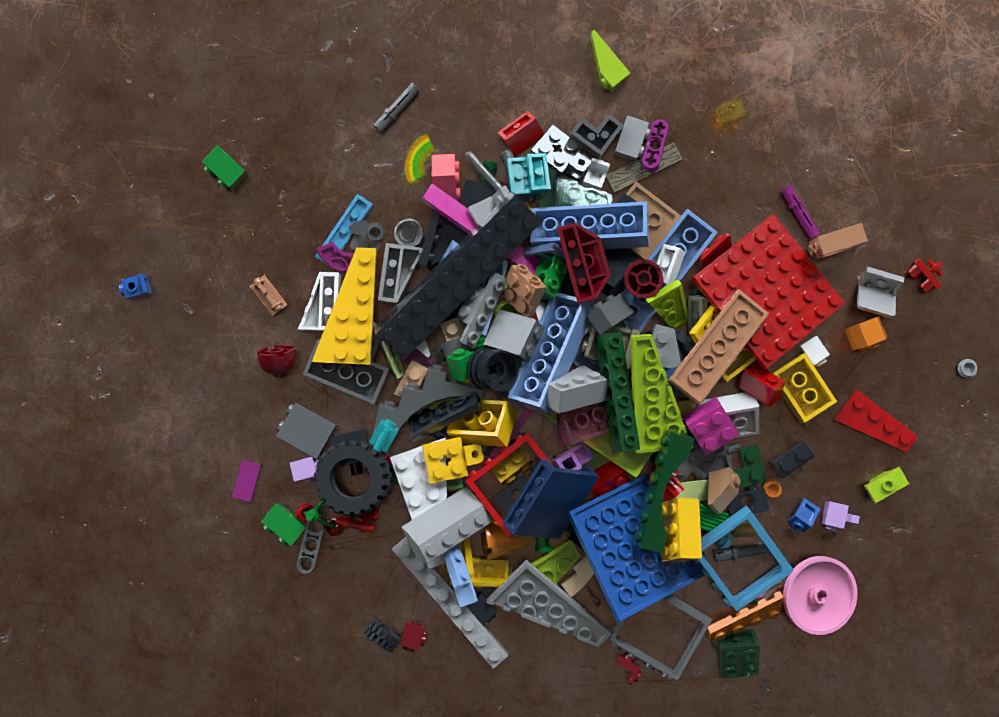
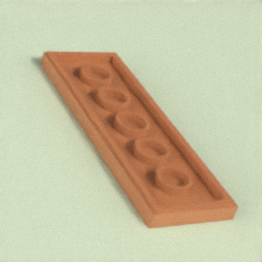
(718, 347)

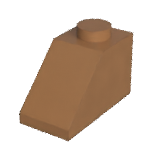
(722, 489)

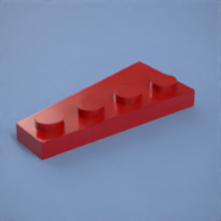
(873, 421)

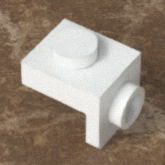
(596, 174)

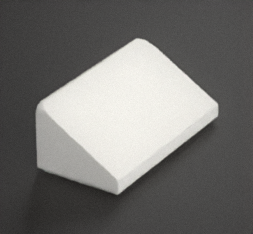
(670, 262)

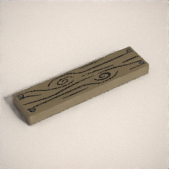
(635, 172)

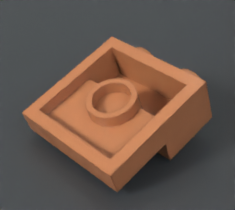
(523, 290)

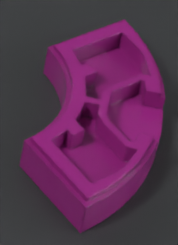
(335, 257)

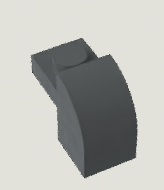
(447, 348)

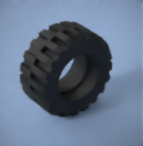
(327, 478)

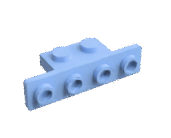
(460, 576)

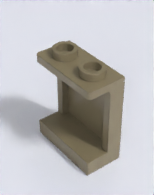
(589, 346)

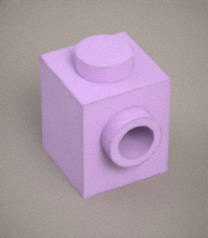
(304, 469)

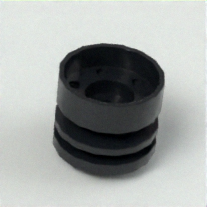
(492, 369)

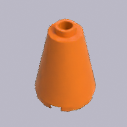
(497, 543)

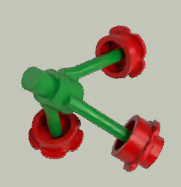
(308, 513)

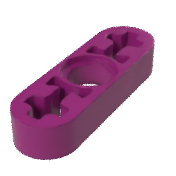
(658, 152)

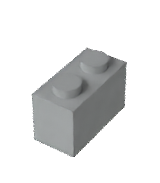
(631, 139)

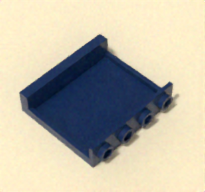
(547, 499)

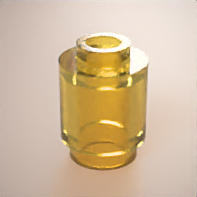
(744, 530)

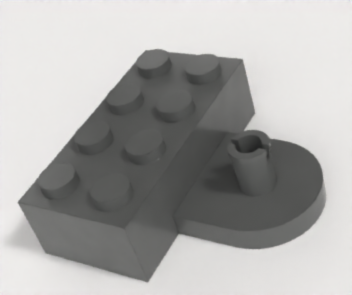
(357, 380)

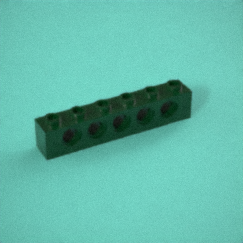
(618, 396)

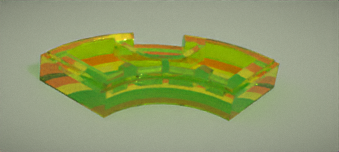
(416, 157)

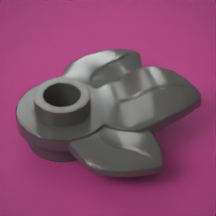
(363, 236)

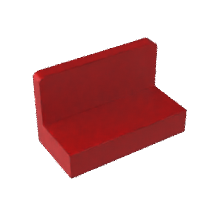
(521, 133)

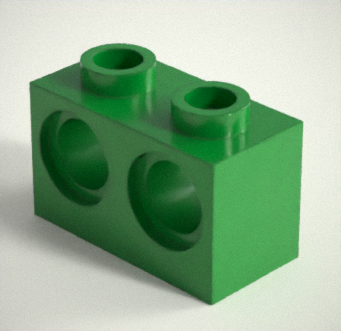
(551, 273)

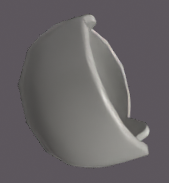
(408, 232)

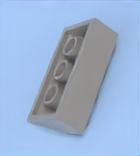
(446, 525)

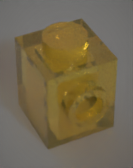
(730, 111)

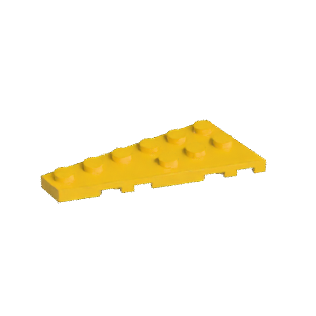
(350, 324)

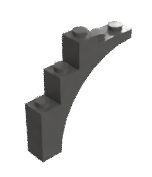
(413, 398)

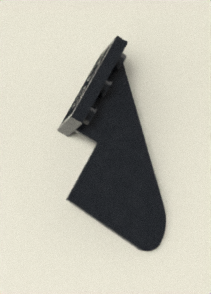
(443, 231)

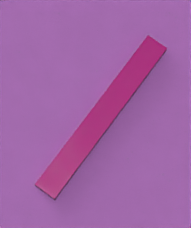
(460, 217)

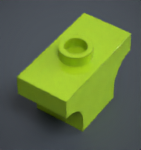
(886, 484)

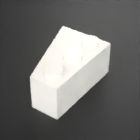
(321, 302)

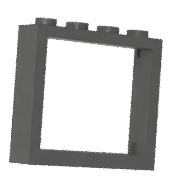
(652, 663)

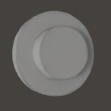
(967, 368)

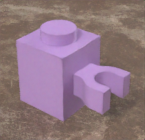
(836, 515)

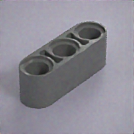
(305, 553)

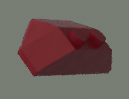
(584, 261)

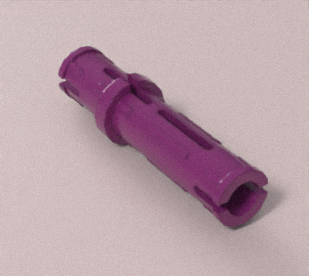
(800, 211)

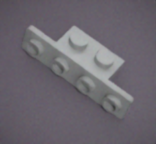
(478, 308)

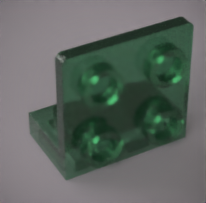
(739, 655)

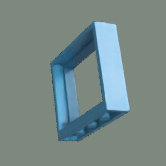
(760, 585)

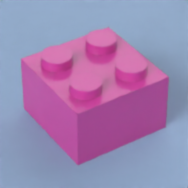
(711, 425)

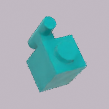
(383, 435)

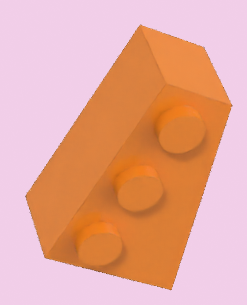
(866, 334)

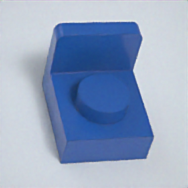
(804, 516)

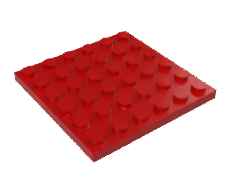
(780, 280)

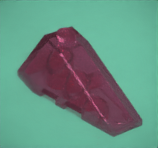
(582, 424)

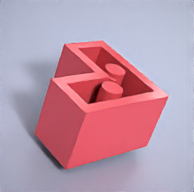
(446, 174)

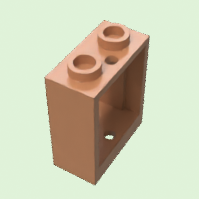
(837, 241)

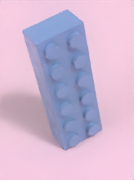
(615, 223)
(563, 332)

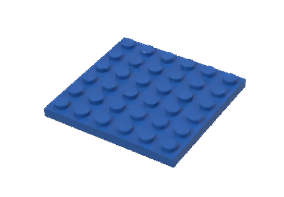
(626, 573)

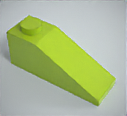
(609, 67)

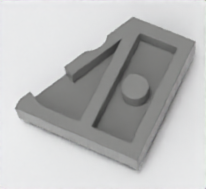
(666, 345)

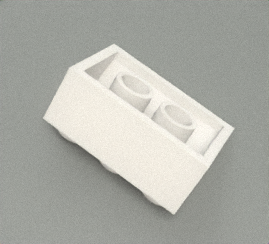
(742, 411)

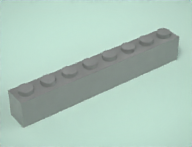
(446, 597)

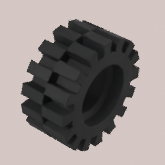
(382, 635)

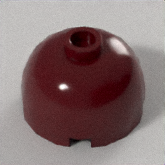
(643, 278)
(277, 360)

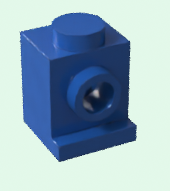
(141, 288)

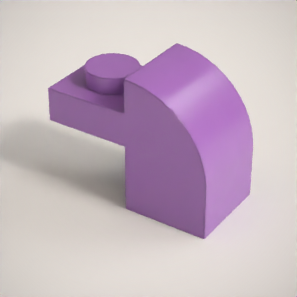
(574, 457)

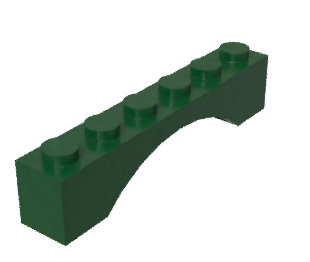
(674, 451)

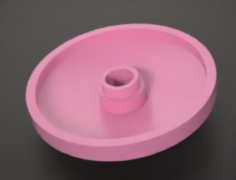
(820, 595)

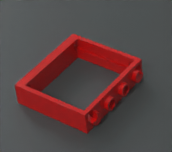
(491, 463)

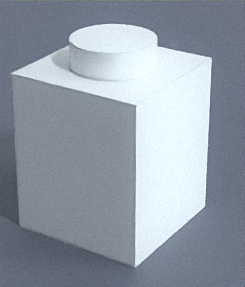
(814, 350)

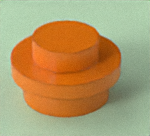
(772, 489)

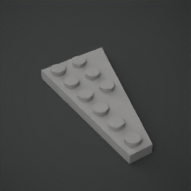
(542, 601)

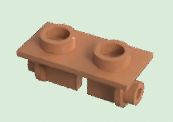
(268, 295)

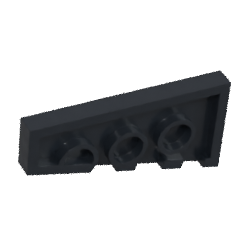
(445, 414)

